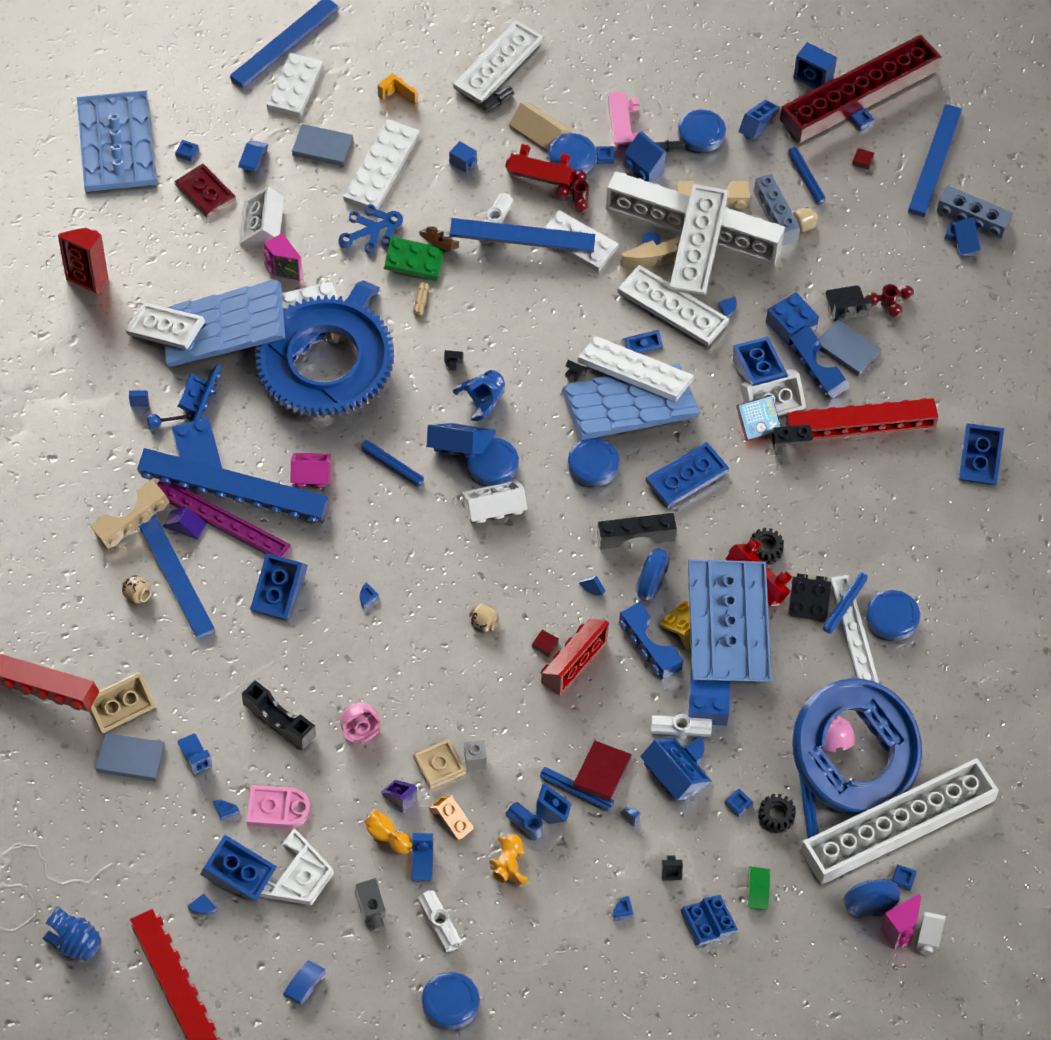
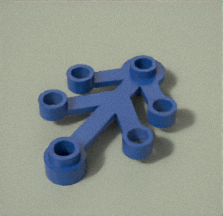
(372, 227)

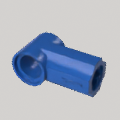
(524, 820)

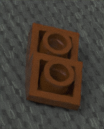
(437, 238)

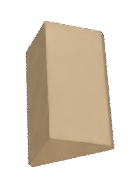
(537, 125)
(121, 702)

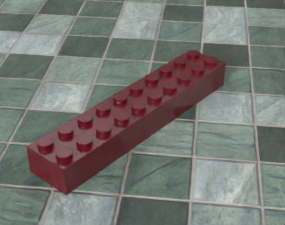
(860, 88)

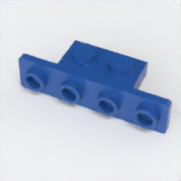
(197, 392)

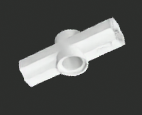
(498, 210)
(693, 726)
(445, 930)

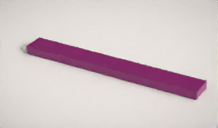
(225, 521)

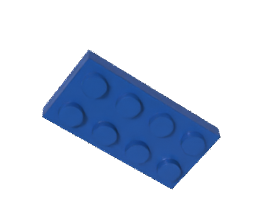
(687, 474)

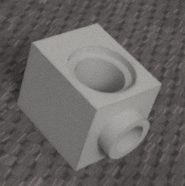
(475, 755)

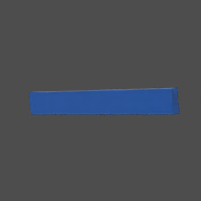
(283, 42)
(935, 160)
(522, 235)
(177, 578)

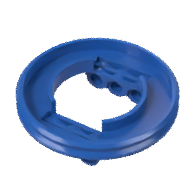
(886, 719)

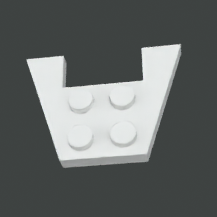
(303, 877)

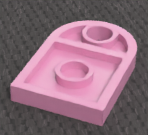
(275, 807)

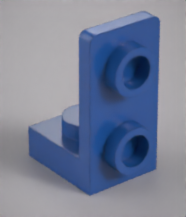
(194, 753)
(422, 857)

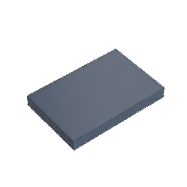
(322, 144)
(848, 347)
(130, 756)

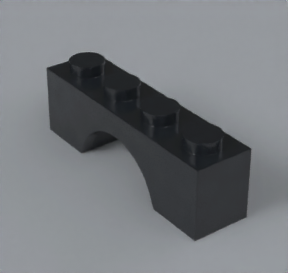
(657, 527)
(292, 726)

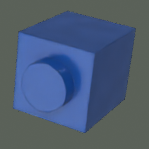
(463, 157)

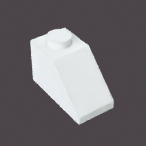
(929, 933)

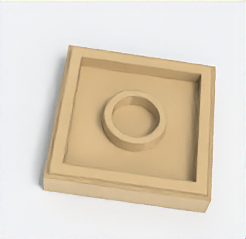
(439, 764)

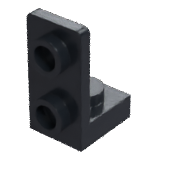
(790, 435)

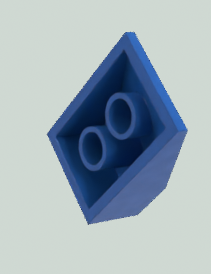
(758, 361)
(196, 442)
(981, 453)
(278, 586)
(709, 700)
(238, 869)

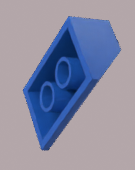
(459, 438)
(675, 768)

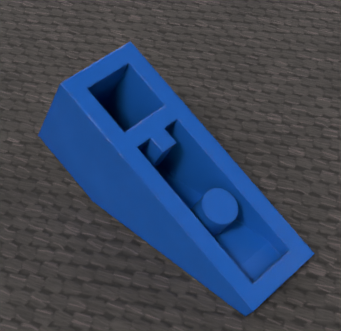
(757, 119)

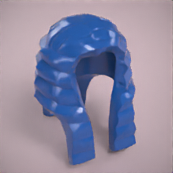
(484, 392)
(76, 935)

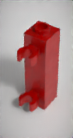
(540, 170)
(776, 586)

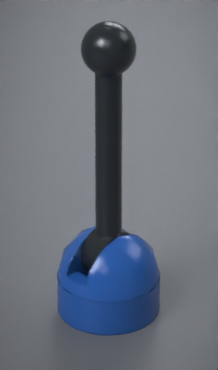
(155, 421)

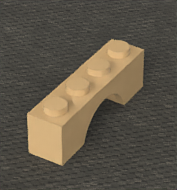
(738, 193)
(113, 529)

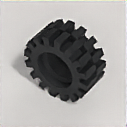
(772, 538)
(777, 824)

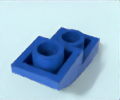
(302, 983)

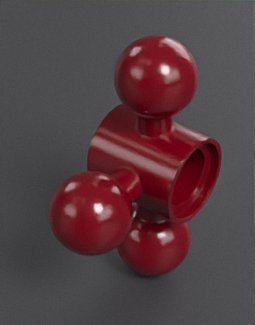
(579, 191)
(889, 298)

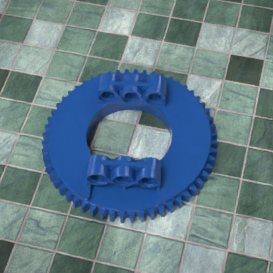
(307, 325)

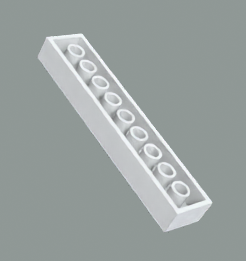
(669, 208)
(899, 821)

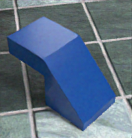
(252, 155)
(363, 292)

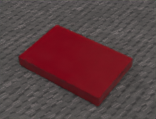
(205, 190)
(602, 770)

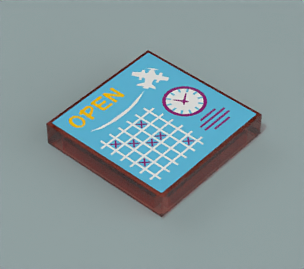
(758, 417)

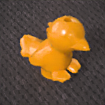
(383, 829)
(506, 865)

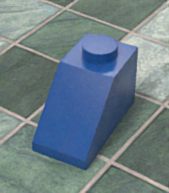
(552, 806)

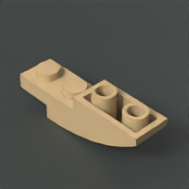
(651, 255)

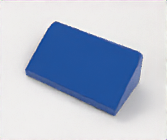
(967, 237)
(643, 342)

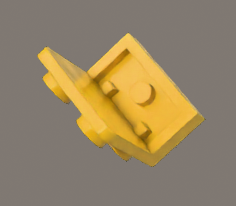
(679, 623)

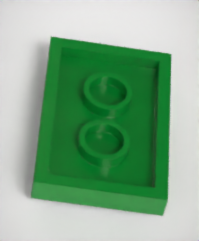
(413, 258)

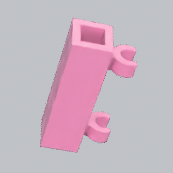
(620, 121)

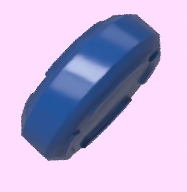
(701, 130)
(579, 149)
(593, 462)
(496, 464)
(652, 574)
(893, 615)
(872, 898)
(450, 1000)

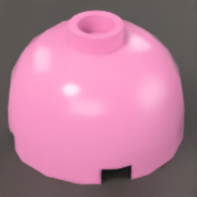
(360, 722)
(839, 735)

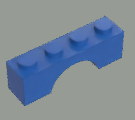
(831, 378)
(663, 659)

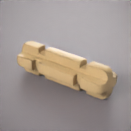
(420, 299)

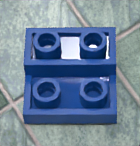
(708, 920)

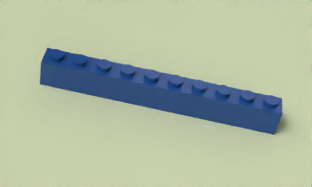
(233, 485)

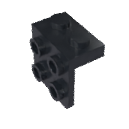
(847, 303)
(809, 597)

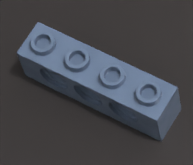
(964, 206)
(776, 207)

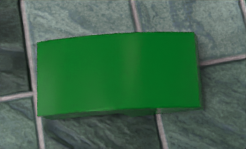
(758, 888)

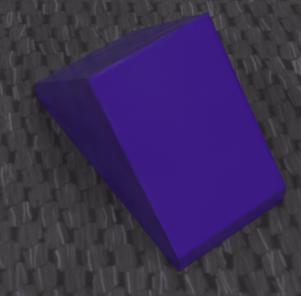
(185, 522)
(401, 794)

